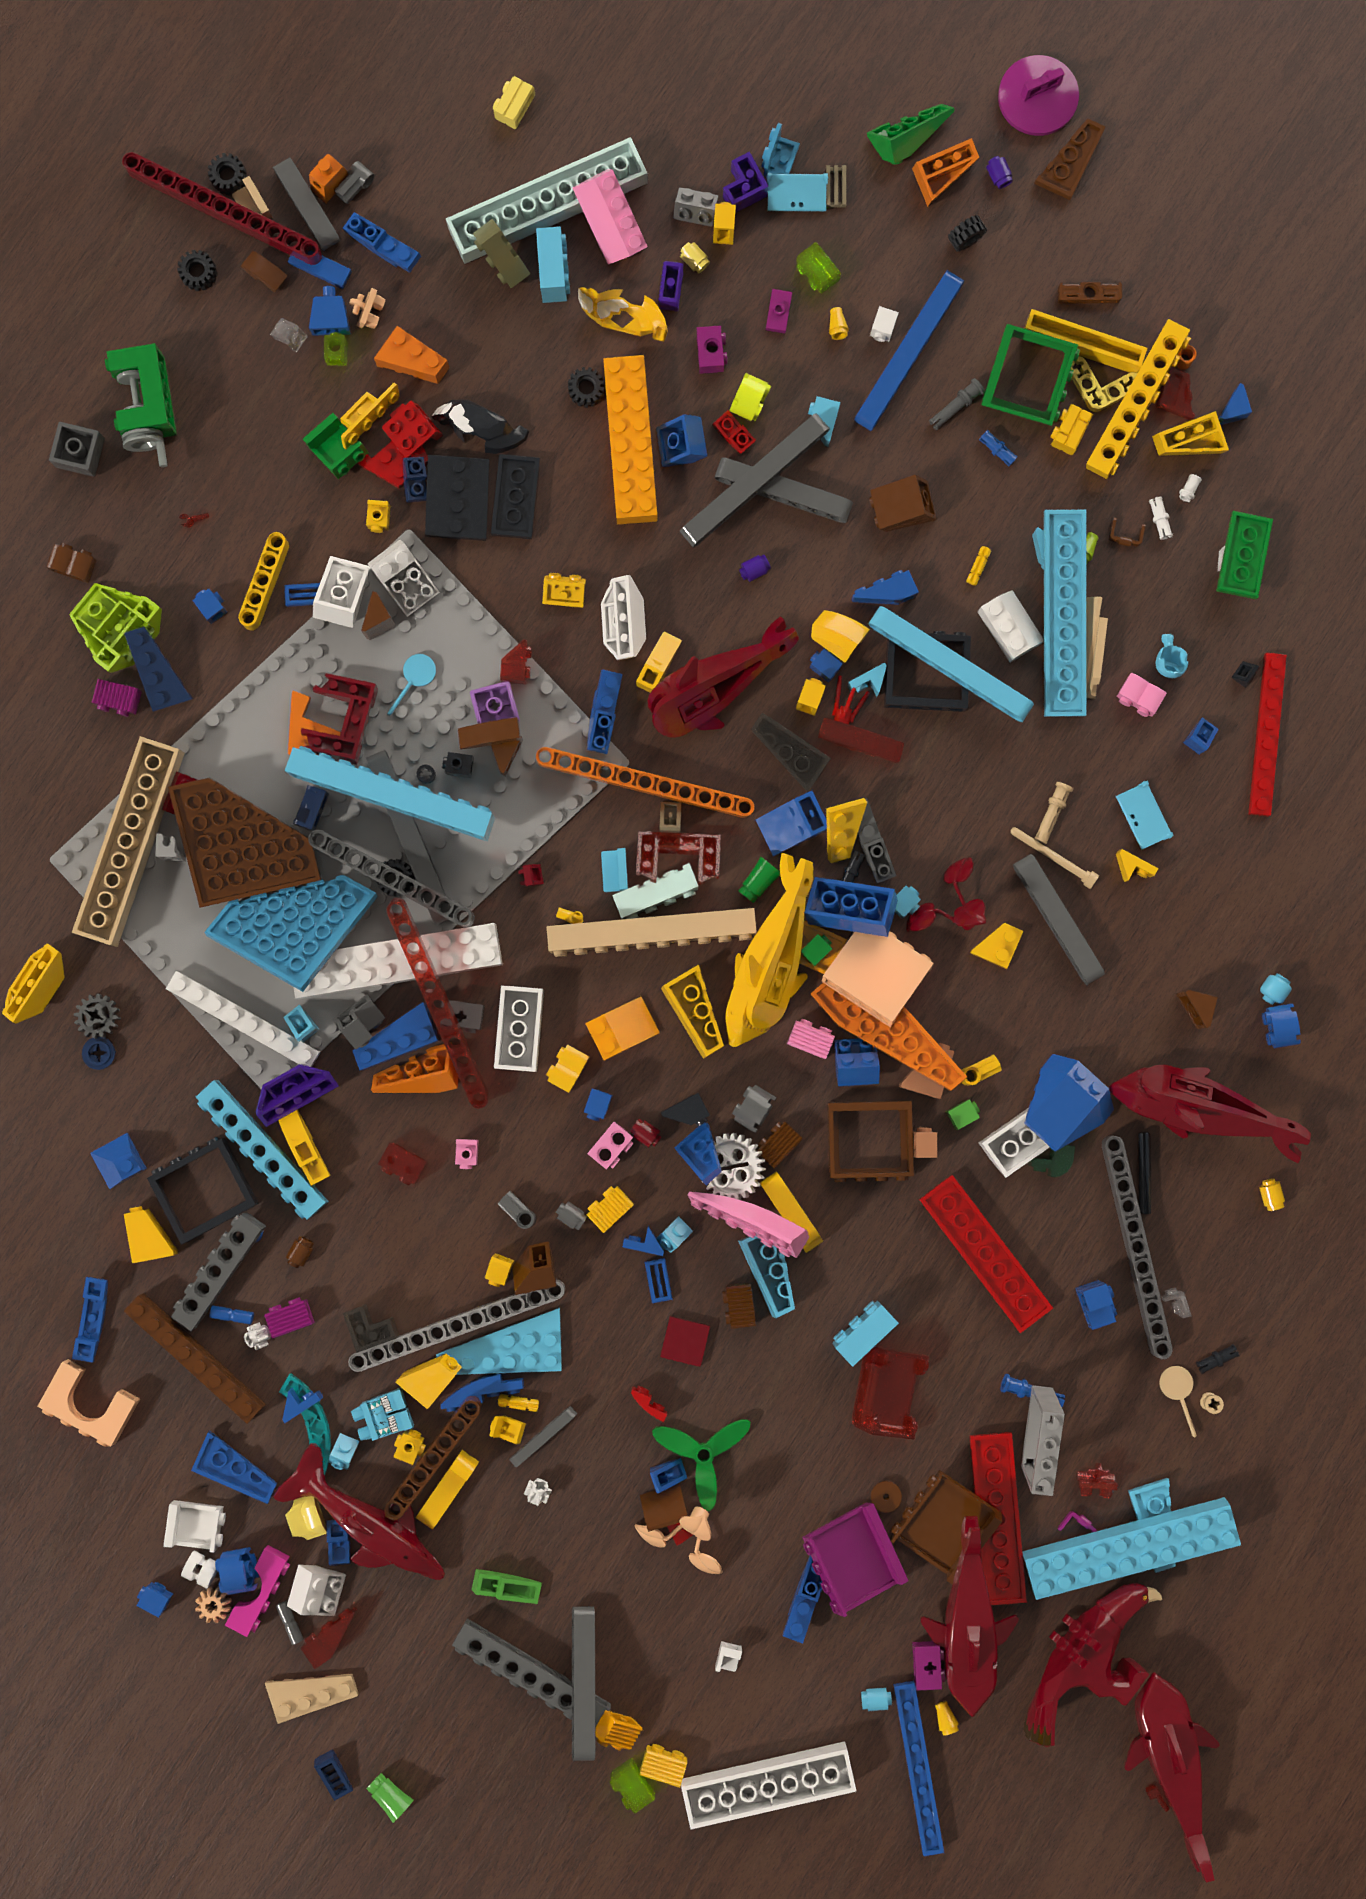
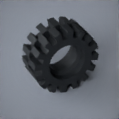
(222, 163)
(967, 233)
(205, 278)
(586, 375)
(405, 869)

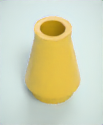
(838, 327)
(946, 1720)

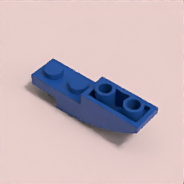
(381, 243)
(603, 711)
(489, 1385)
(803, 1604)

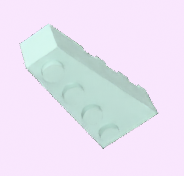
(648, 896)

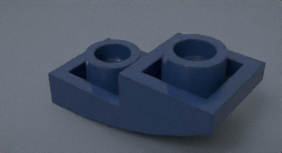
(414, 479)

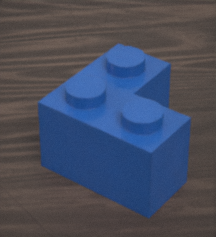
(1097, 1304)

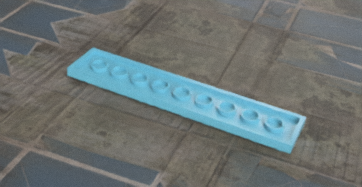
(1064, 613)

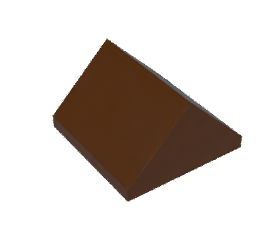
(376, 619)
(1199, 1007)

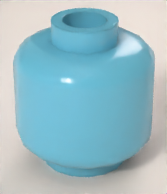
(1275, 989)

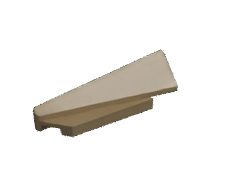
(1095, 643)

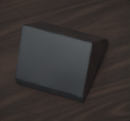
(1245, 673)

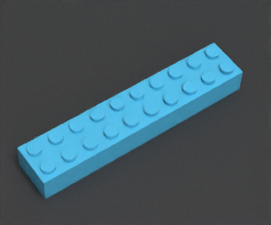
(390, 794)
(1131, 1548)

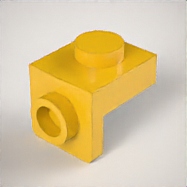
(507, 1429)

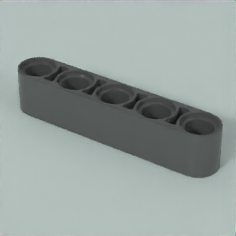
(306, 204)

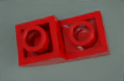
(733, 432)
(643, 1399)

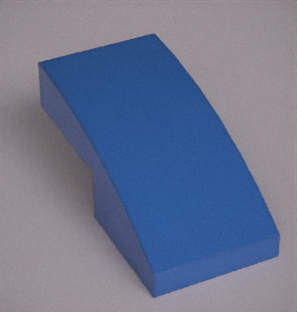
(338, 1544)

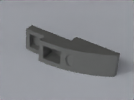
(874, 847)

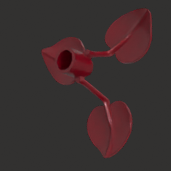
(966, 916)

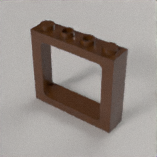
(881, 1174)

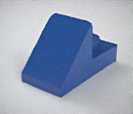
(650, 1245)
(295, 1406)

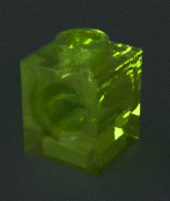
(335, 357)

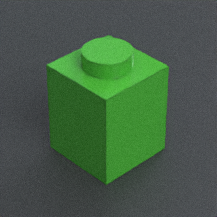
(963, 1114)

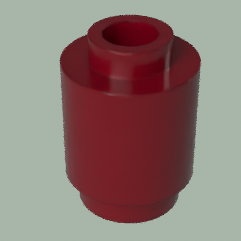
(646, 1133)

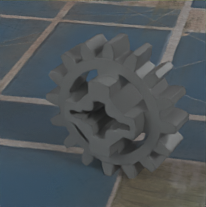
(101, 1008)

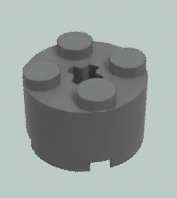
(754, 1107)

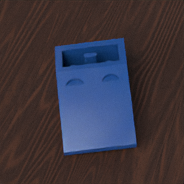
(792, 823)

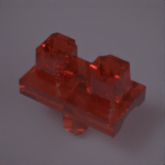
(1097, 1479)

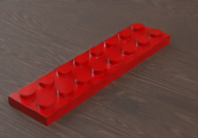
(986, 1253)
(996, 1484)

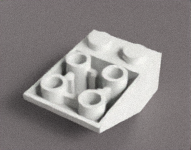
(403, 577)

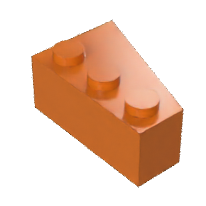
(944, 168)

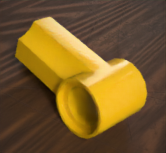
(982, 1069)

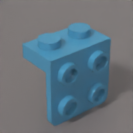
(780, 153)

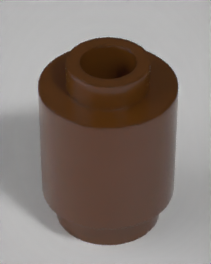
(300, 1252)

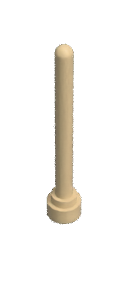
(1087, 877)

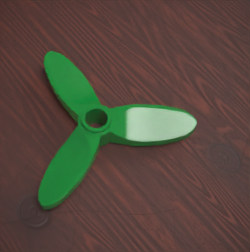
(689, 1447)

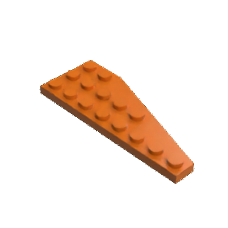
(903, 1041)

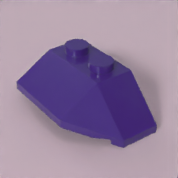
(292, 1092)

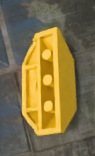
(34, 985)

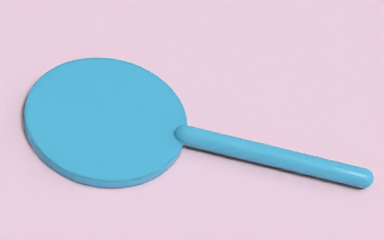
(418, 671)

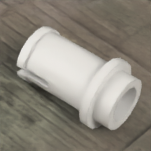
(1190, 487)

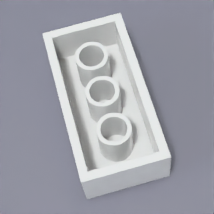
(519, 1028)

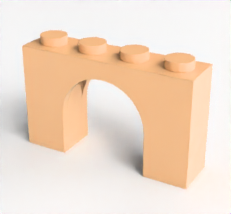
(59, 1403)

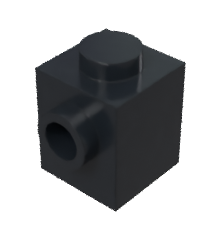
(458, 764)

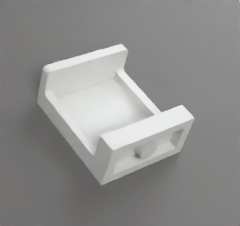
(194, 1525)

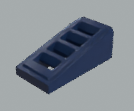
(326, 1763)

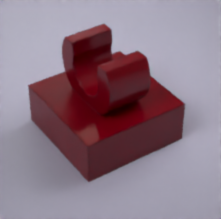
(532, 875)

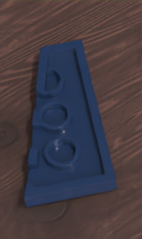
(155, 671)

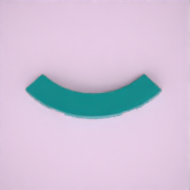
(314, 1418)

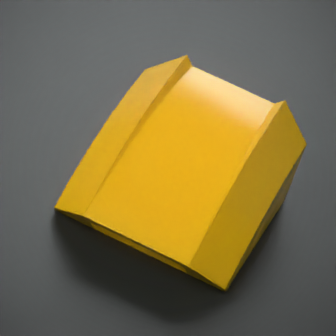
(838, 633)

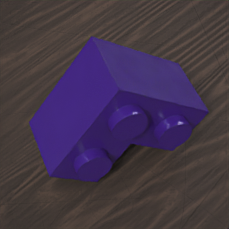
(749, 183)

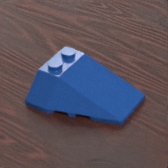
(1067, 1102)

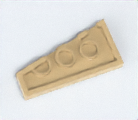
(301, 1696)

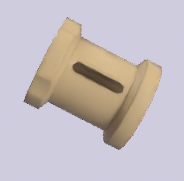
(1217, 1405)

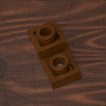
(264, 270)

